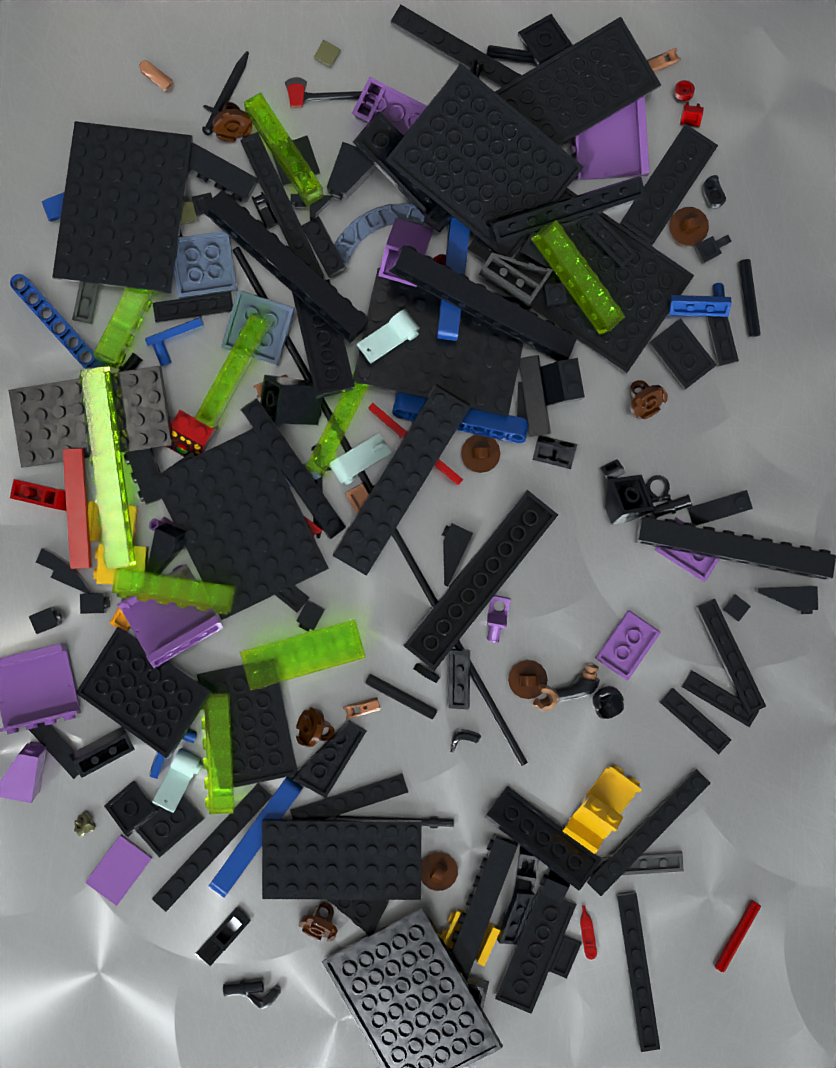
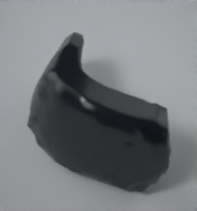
(714, 192)
(463, 735)
(268, 1001)

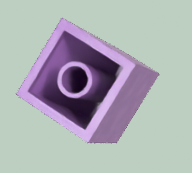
(405, 234)
(24, 775)

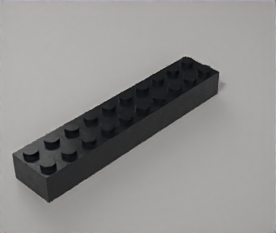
(401, 479)
(480, 580)

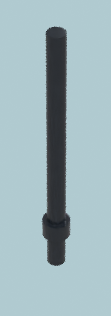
(433, 822)

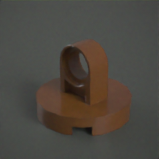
(232, 123)
(688, 226)
(647, 401)
(480, 453)
(526, 677)
(311, 726)
(438, 871)
(319, 926)

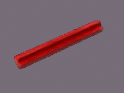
(737, 936)

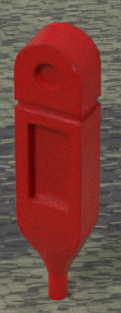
(588, 935)

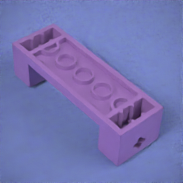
(394, 105)

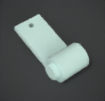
(389, 336)
(359, 459)
(177, 780)

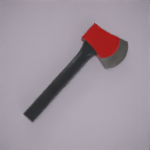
(297, 95)

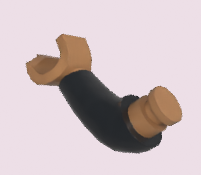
(582, 687)

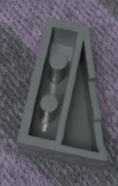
(515, 277)

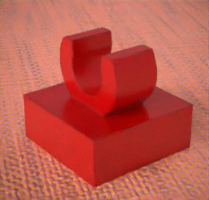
(692, 115)

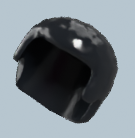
(608, 702)

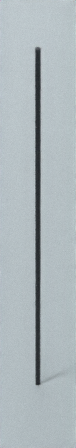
(396, 535)

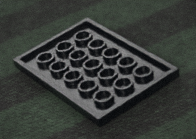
(143, 699)
(258, 727)

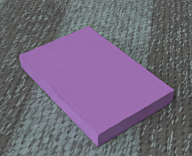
(694, 564)
(627, 645)
(118, 870)

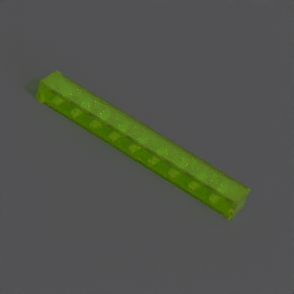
(108, 467)

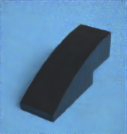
(62, 570)
(525, 871)
(222, 937)

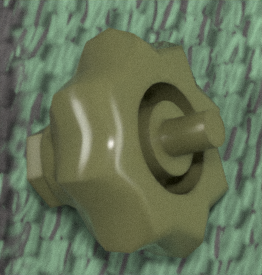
(84, 824)

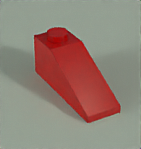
(38, 494)

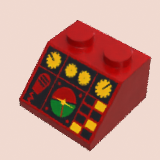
(189, 434)

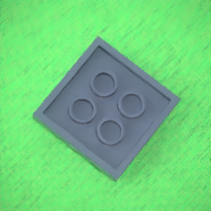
(204, 265)
(278, 313)

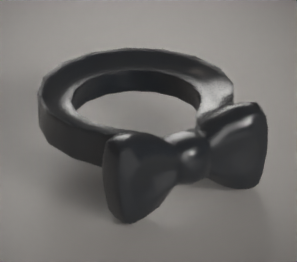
(654, 498)

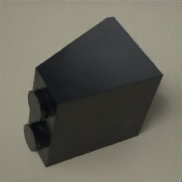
(349, 172)
(562, 382)
(290, 400)

